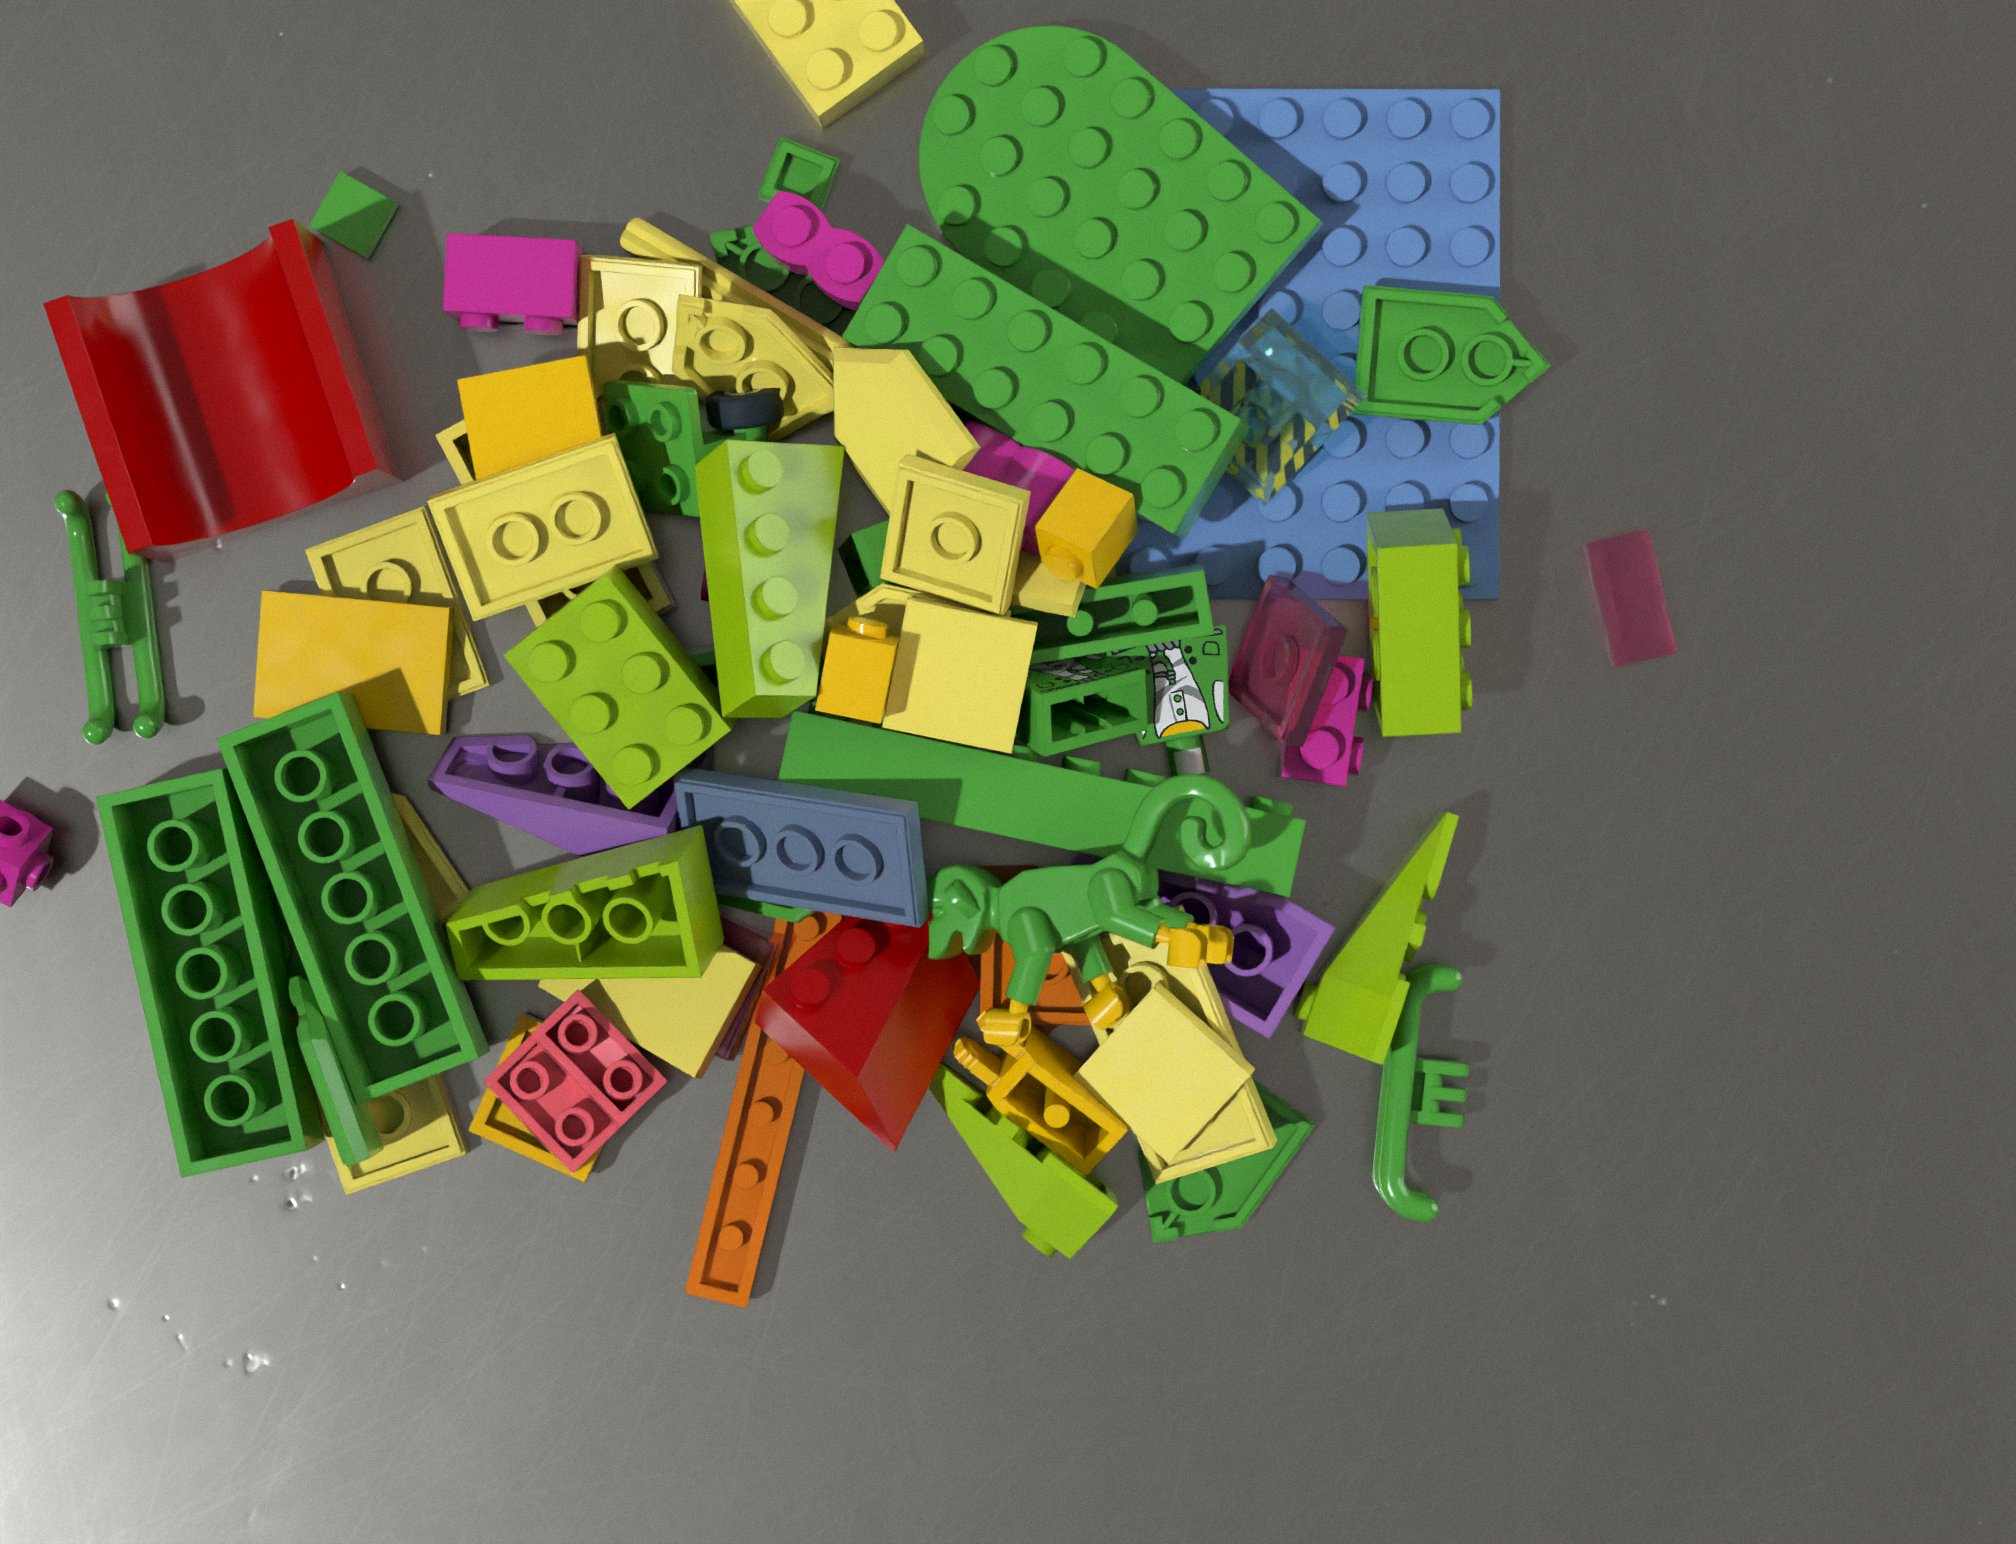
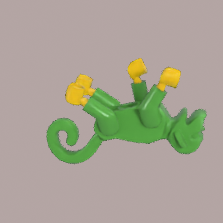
(1071, 904)

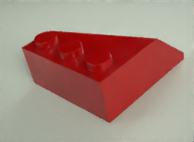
(870, 1017)

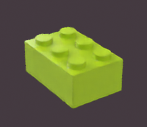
(1417, 622)
(621, 686)

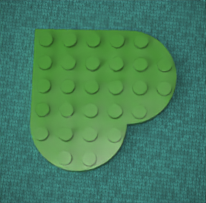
(1103, 196)

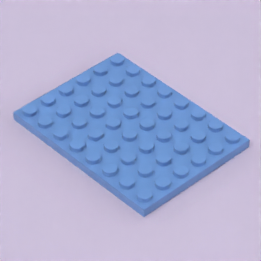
(1402, 204)

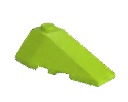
(1360, 983)
(1039, 1186)

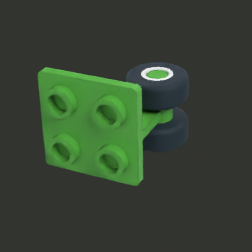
(664, 436)

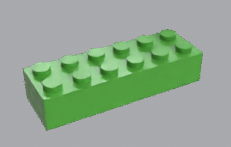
(1048, 380)
(353, 895)
(210, 972)

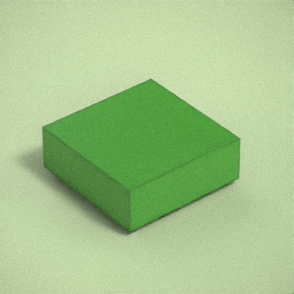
(800, 172)
(353, 215)

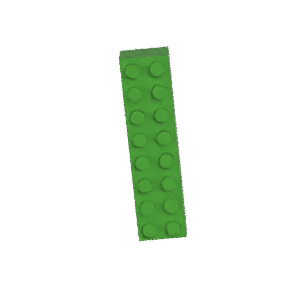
(1028, 799)

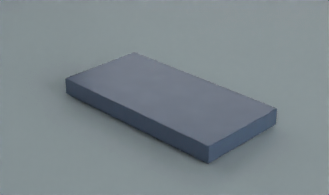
(808, 845)

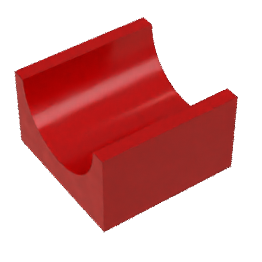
(226, 398)

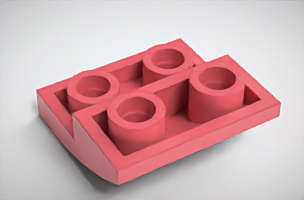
(574, 1081)

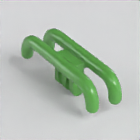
(112, 617)
(1413, 1094)

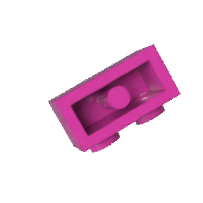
(511, 282)
(1330, 746)

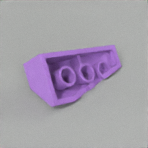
(552, 792)
(1271, 948)

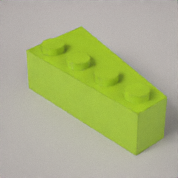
(768, 568)
(595, 917)

